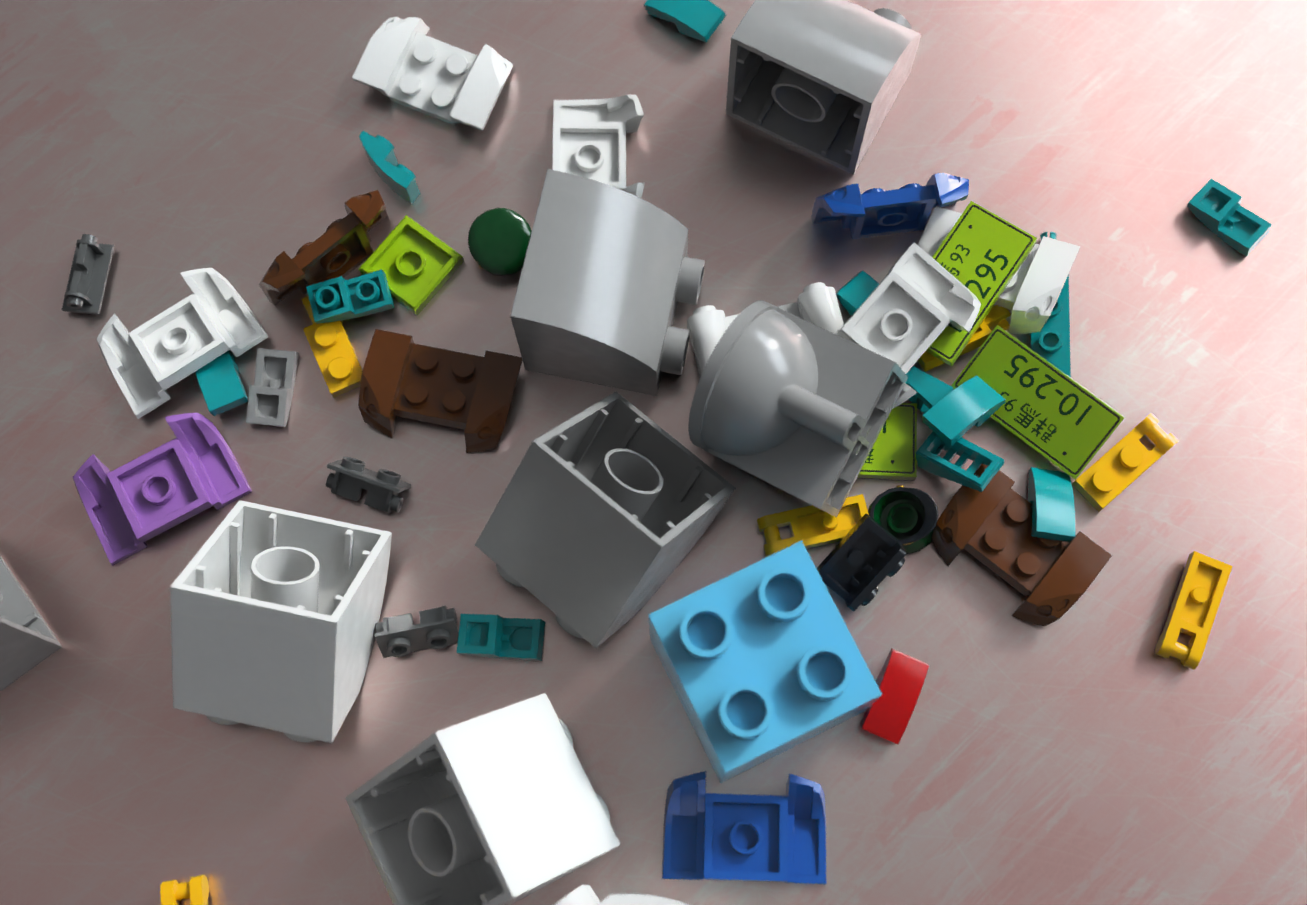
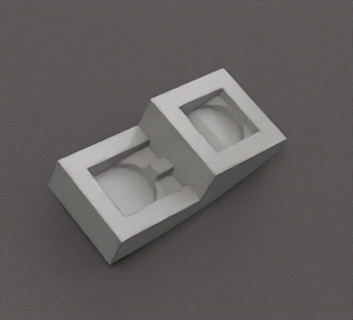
(272, 388)

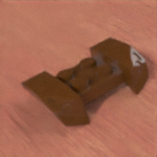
(331, 255)
(437, 388)
(998, 533)

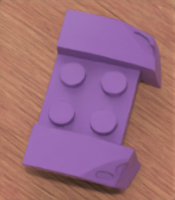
(160, 486)

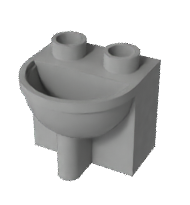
(793, 404)

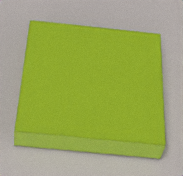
(413, 263)

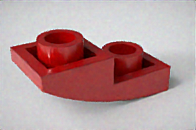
(900, 686)

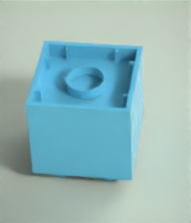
(762, 661)

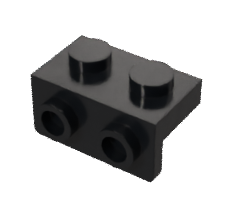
(862, 562)

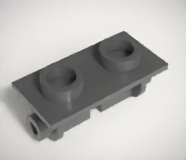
(88, 276)
(353, 477)
(399, 635)

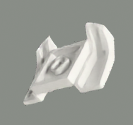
(432, 73)
(592, 138)
(1035, 284)
(911, 311)
(178, 340)

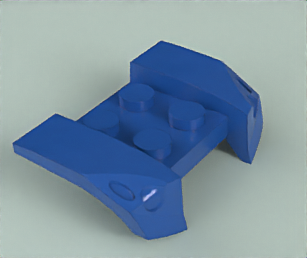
(889, 211)
(744, 834)

